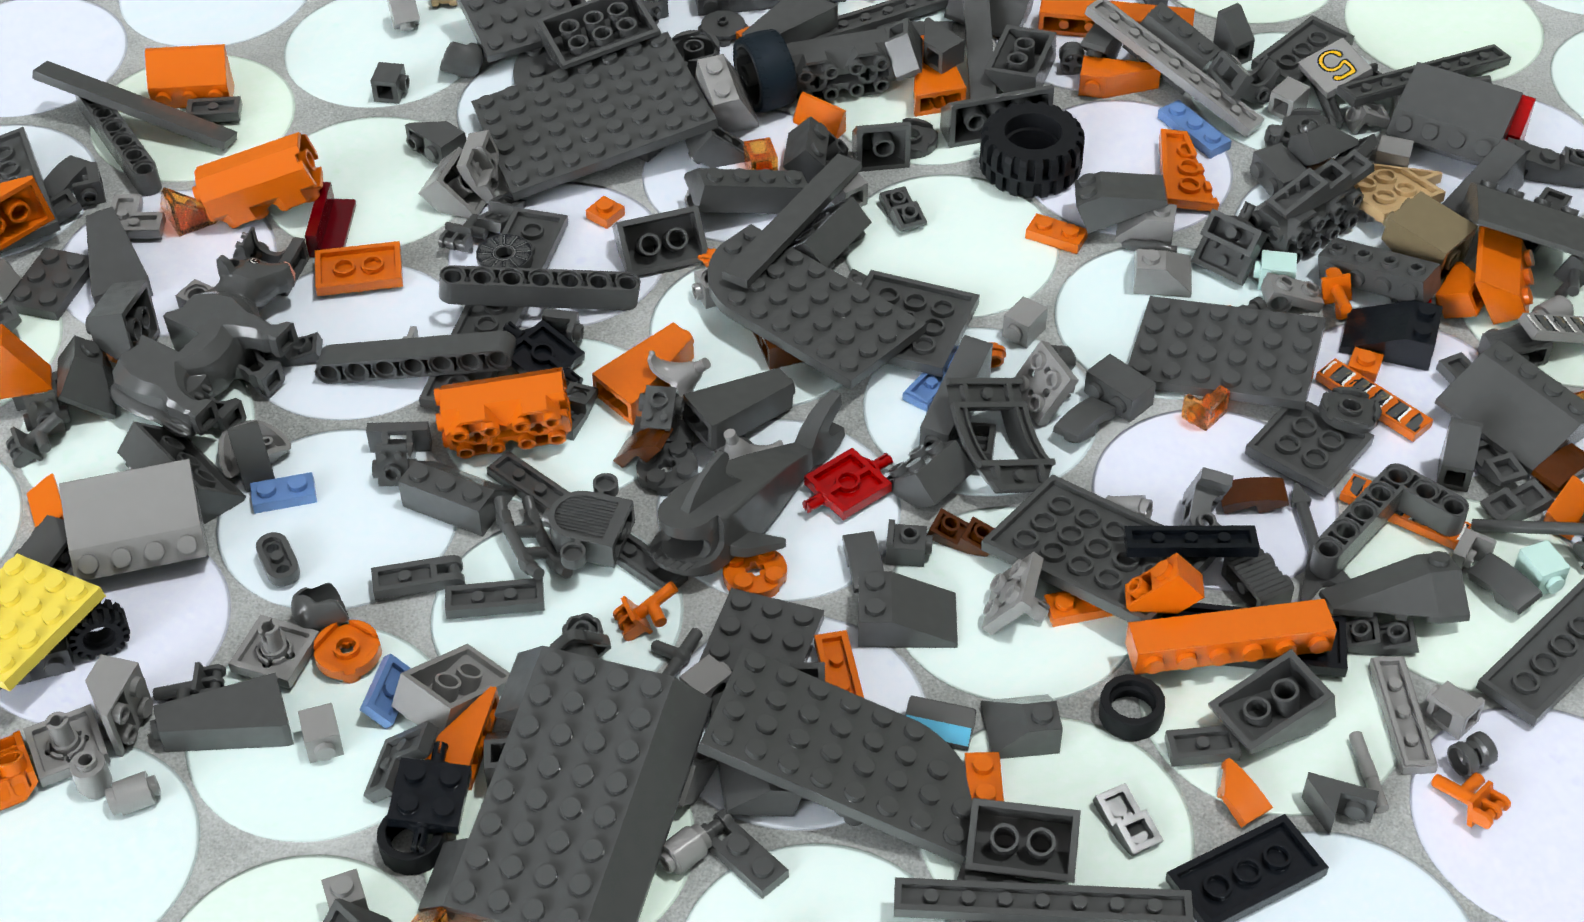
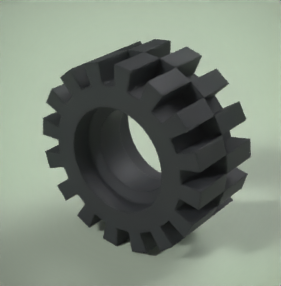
(106, 640)

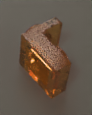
(1208, 410)

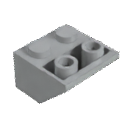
(120, 699)

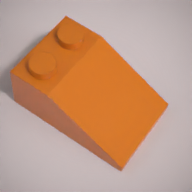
(21, 210)

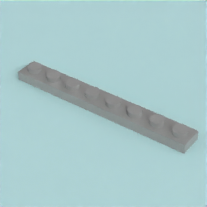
(1174, 66)

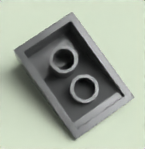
(1116, 197)
(904, 612)
(1275, 704)

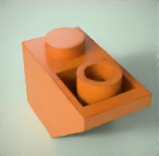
(1459, 293)
(1165, 588)

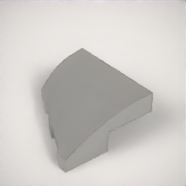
(479, 164)

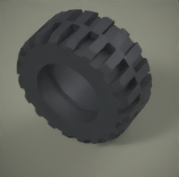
(1031, 149)

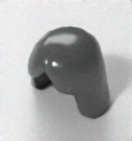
(462, 59)
(318, 607)

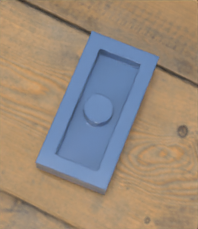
(283, 492)
(382, 691)

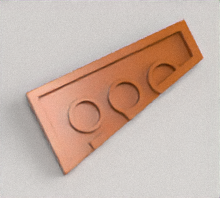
(1183, 173)

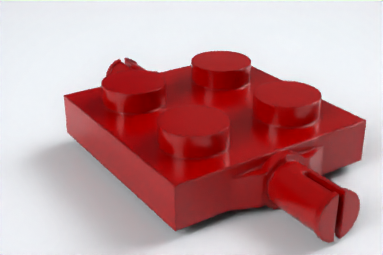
(847, 483)

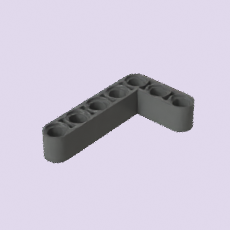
(1390, 491)

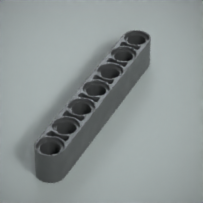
(123, 146)
(538, 287)
(416, 357)

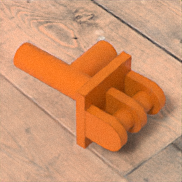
(1337, 289)
(633, 618)
(1482, 805)

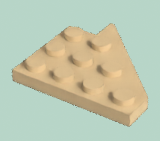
(1392, 185)

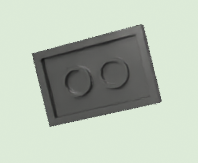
(50, 284)

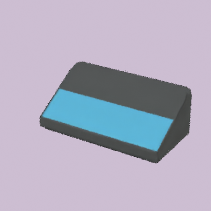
(948, 720)

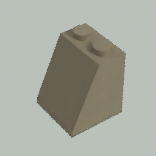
(1429, 232)

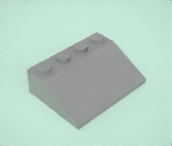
(133, 520)

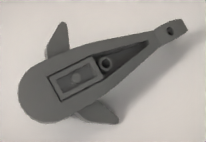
(737, 499)

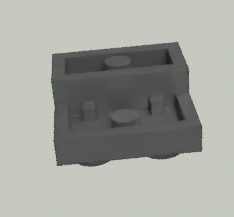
(1230, 244)

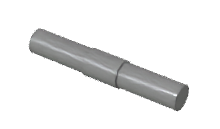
(1368, 769)

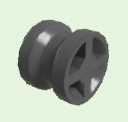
(1074, 64)

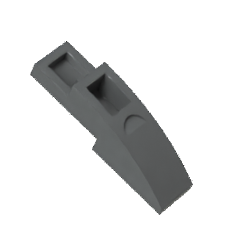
(1551, 167)

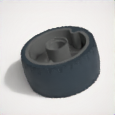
(766, 69)

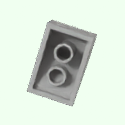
(446, 686)

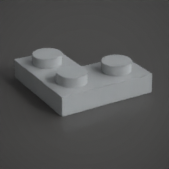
(137, 223)

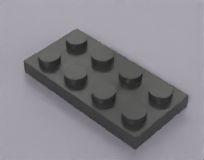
(1300, 43)

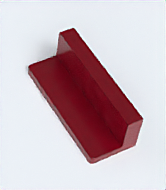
(329, 221)

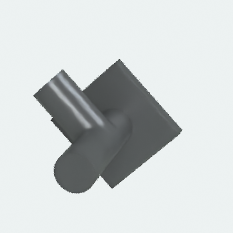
(460, 236)
(1572, 275)
(26, 447)
(203, 680)

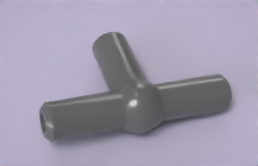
(678, 655)

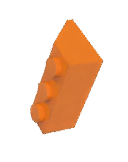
(188, 73)
(1503, 274)

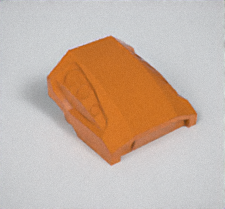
(16, 771)

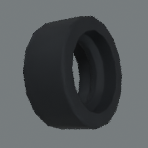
(1131, 686)
(407, 862)

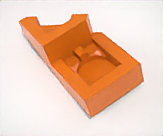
(1241, 794)

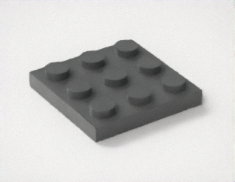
(1307, 448)
(765, 626)

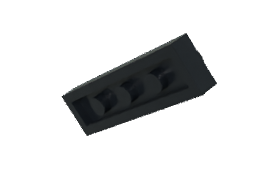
(1191, 541)

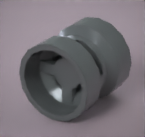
(1470, 755)

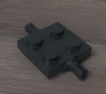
(543, 349)
(429, 796)

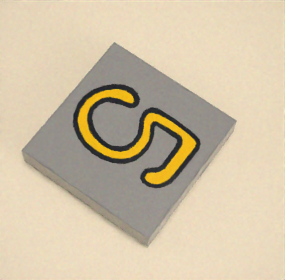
(1334, 66)

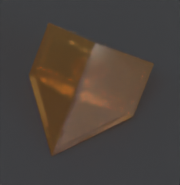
(184, 212)

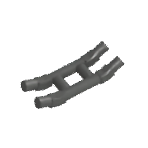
(533, 529)

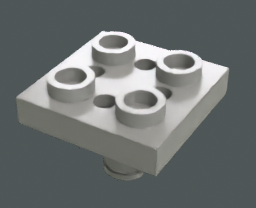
(1049, 387)
(1015, 594)
(272, 643)
(62, 738)

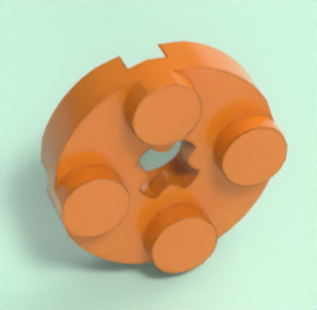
(772, 573)
(349, 665)

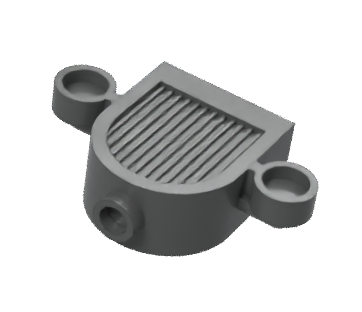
(590, 524)

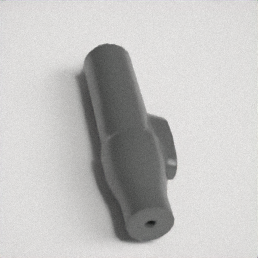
(1132, 245)

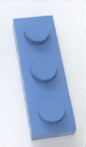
(1203, 135)

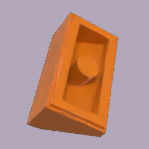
(823, 112)
(45, 500)
(1568, 504)

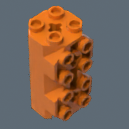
(251, 181)
(490, 412)

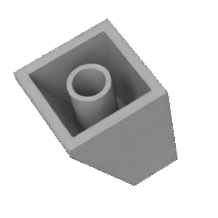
(725, 93)

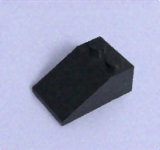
(1399, 331)

